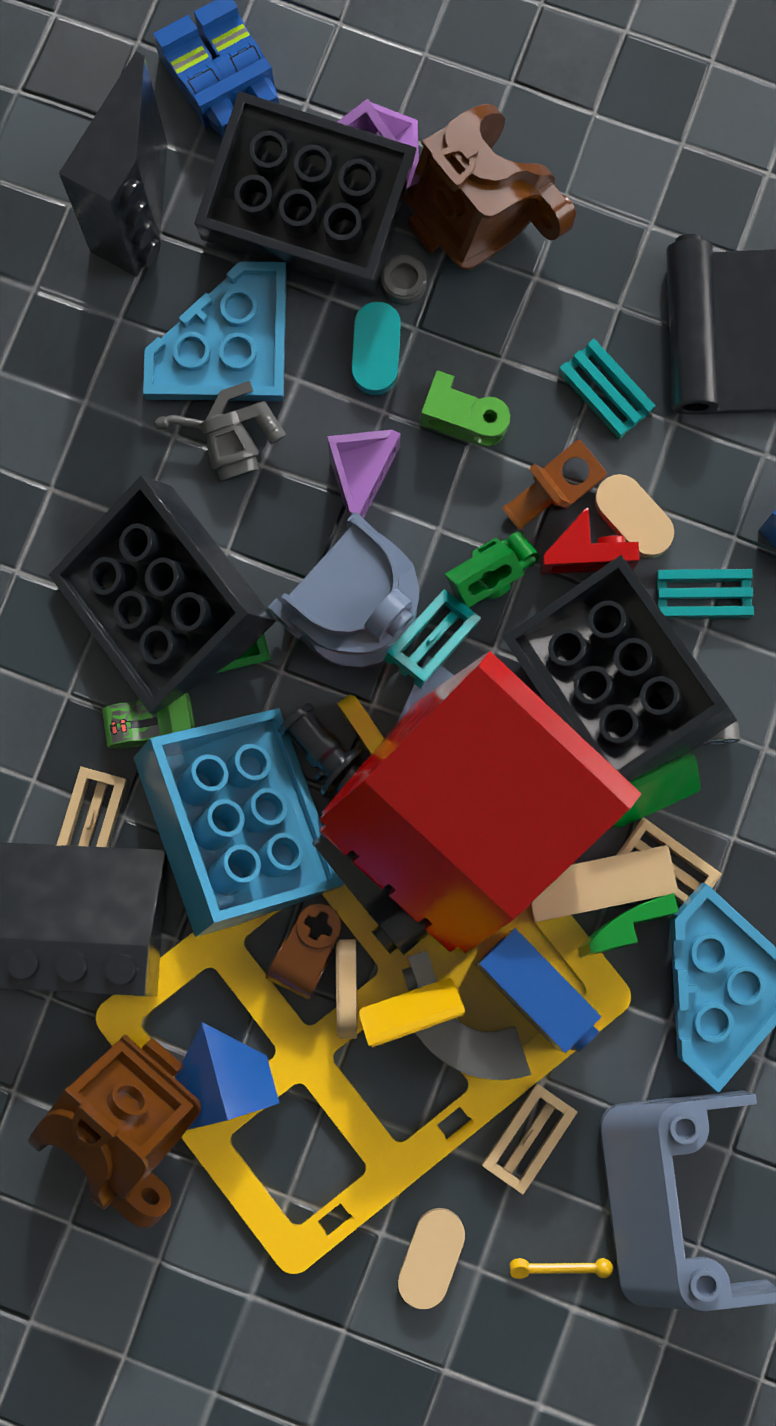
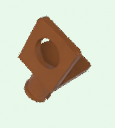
(552, 487)

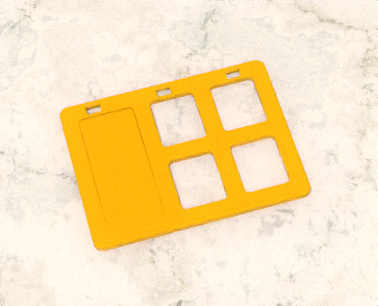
(307, 1058)

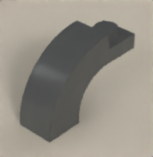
(470, 1051)

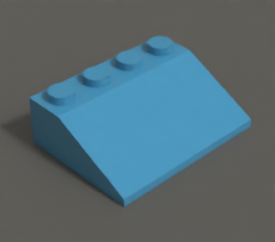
(235, 820)

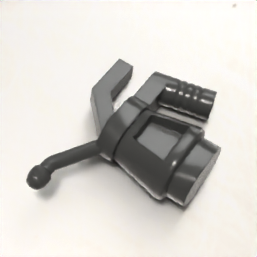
(228, 442)

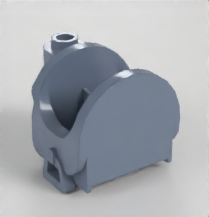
(353, 599)

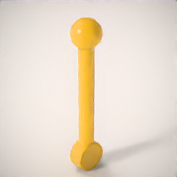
(522, 1268)

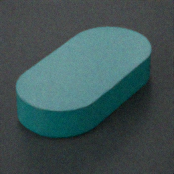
(376, 348)

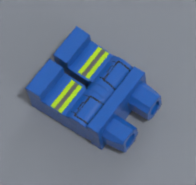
(235, 67)

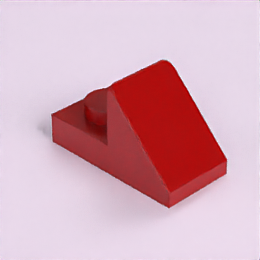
(577, 555)

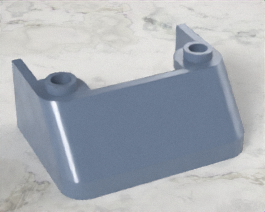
(645, 1207)

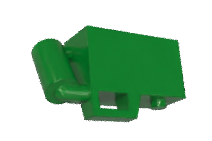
(492, 569)

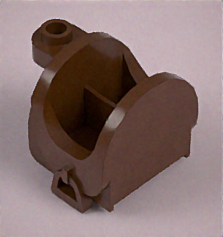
(474, 198)
(122, 1125)

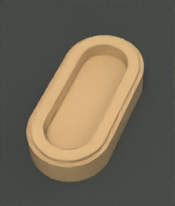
(634, 515)
(346, 988)
(431, 1258)

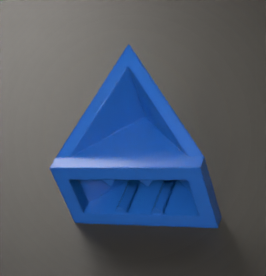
(226, 1077)

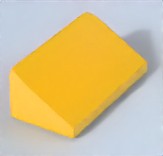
(411, 1012)

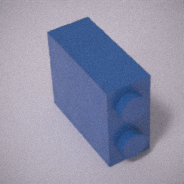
(539, 993)

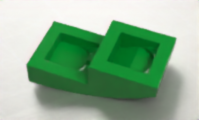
(620, 930)

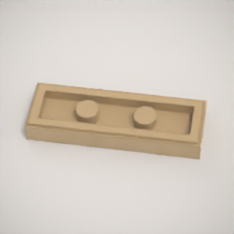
(608, 883)

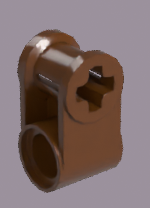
(301, 956)

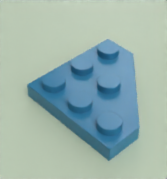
(225, 340)
(720, 986)

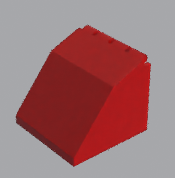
(475, 804)

